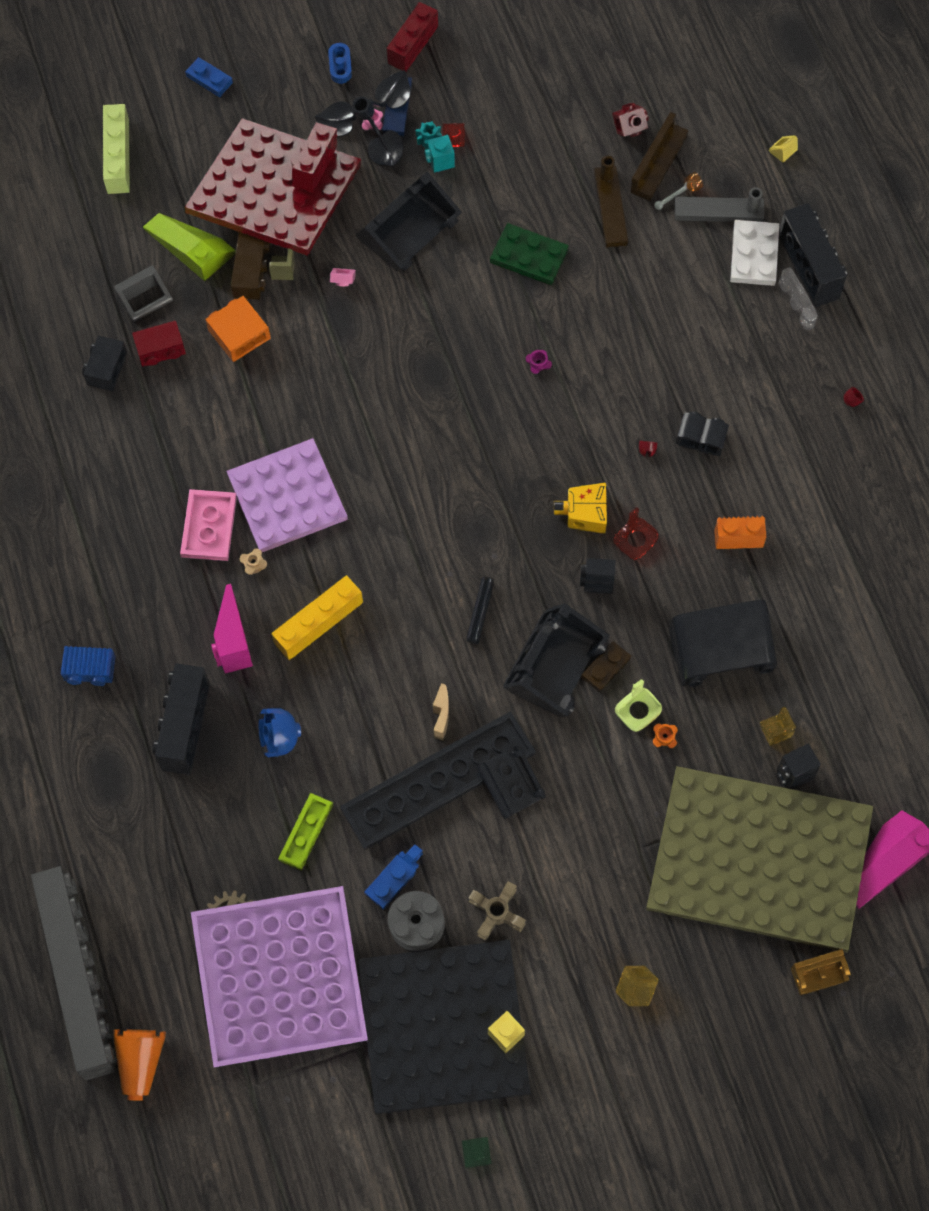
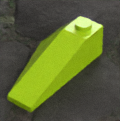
(192, 246)

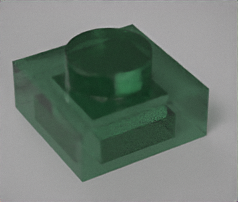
(476, 1152)

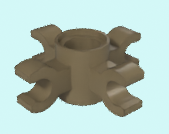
(502, 901)

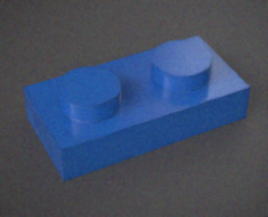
(209, 77)

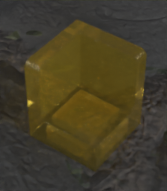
(778, 727)
(637, 985)

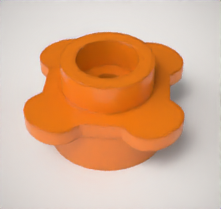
(669, 730)

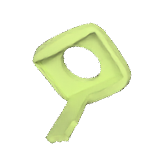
(643, 695)

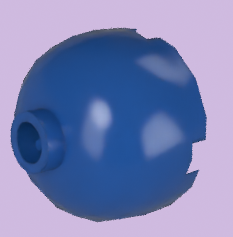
(278, 731)

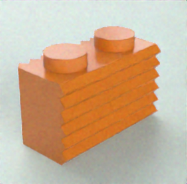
(740, 532)

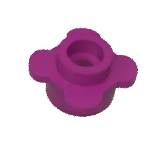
(538, 355)

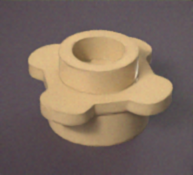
(252, 568)

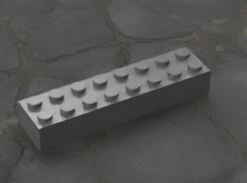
(73, 973)

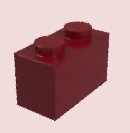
(159, 343)

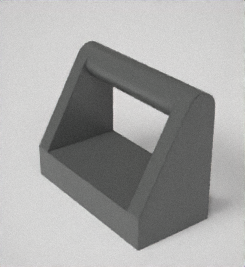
(138, 284)

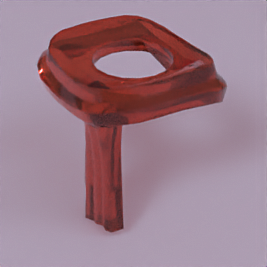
(636, 524)

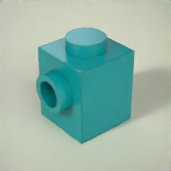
(440, 153)

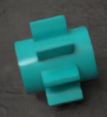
(427, 131)

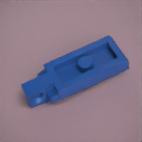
(394, 877)

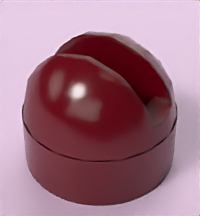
(853, 397)
(649, 446)

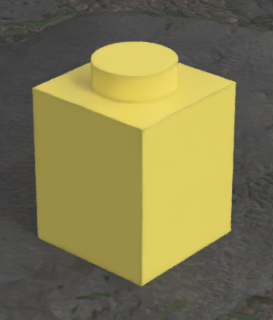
(506, 1032)

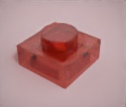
(456, 133)

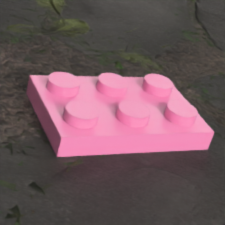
(208, 525)

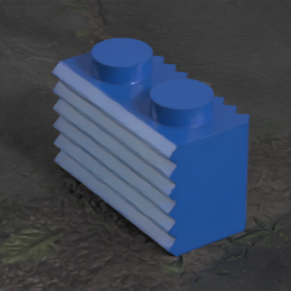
(88, 665)

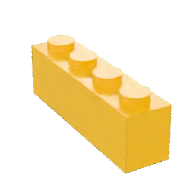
(317, 617)

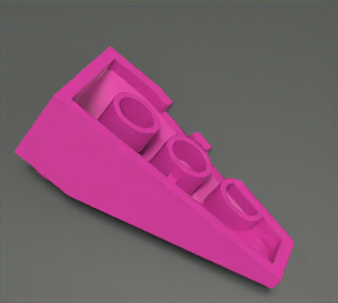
(894, 851)

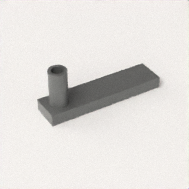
(721, 208)

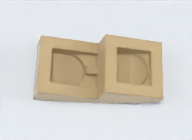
(441, 707)

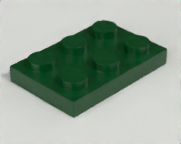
(529, 253)

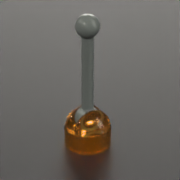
(692, 183)

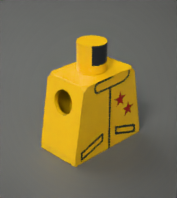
(585, 508)

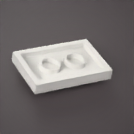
(754, 252)

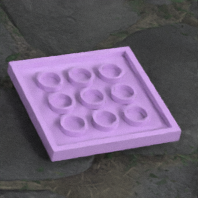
(287, 495)

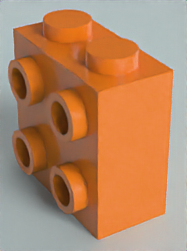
(238, 328)

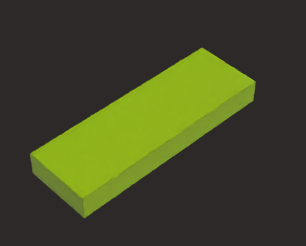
(305, 831)

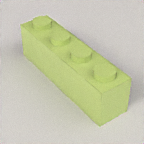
(116, 149)

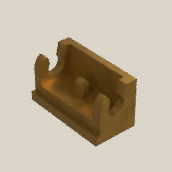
(820, 972)

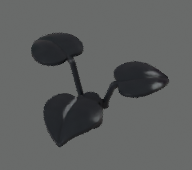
(392, 92)

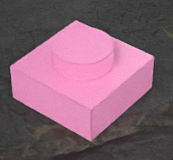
(342, 277)

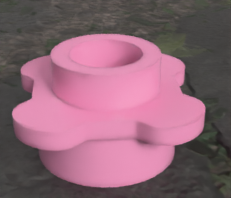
(377, 116)

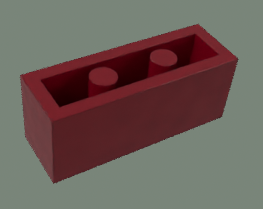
(412, 36)
(314, 157)

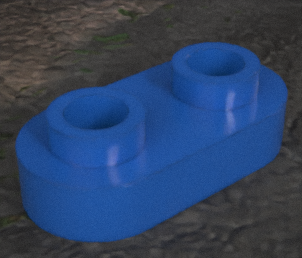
(340, 65)

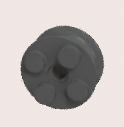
(411, 907)

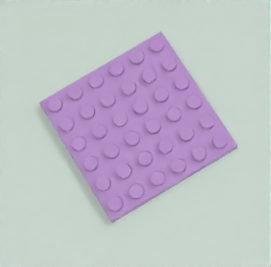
(278, 976)

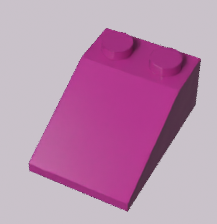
(231, 644)

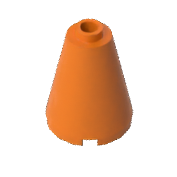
(137, 1060)

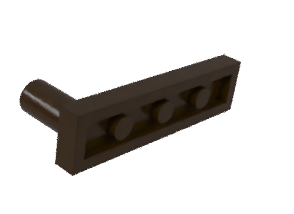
(610, 203)

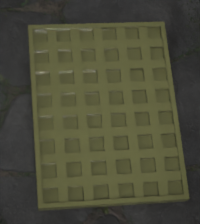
(761, 859)

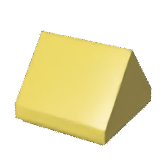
(784, 147)

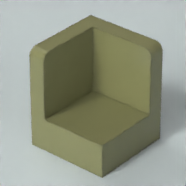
(282, 267)

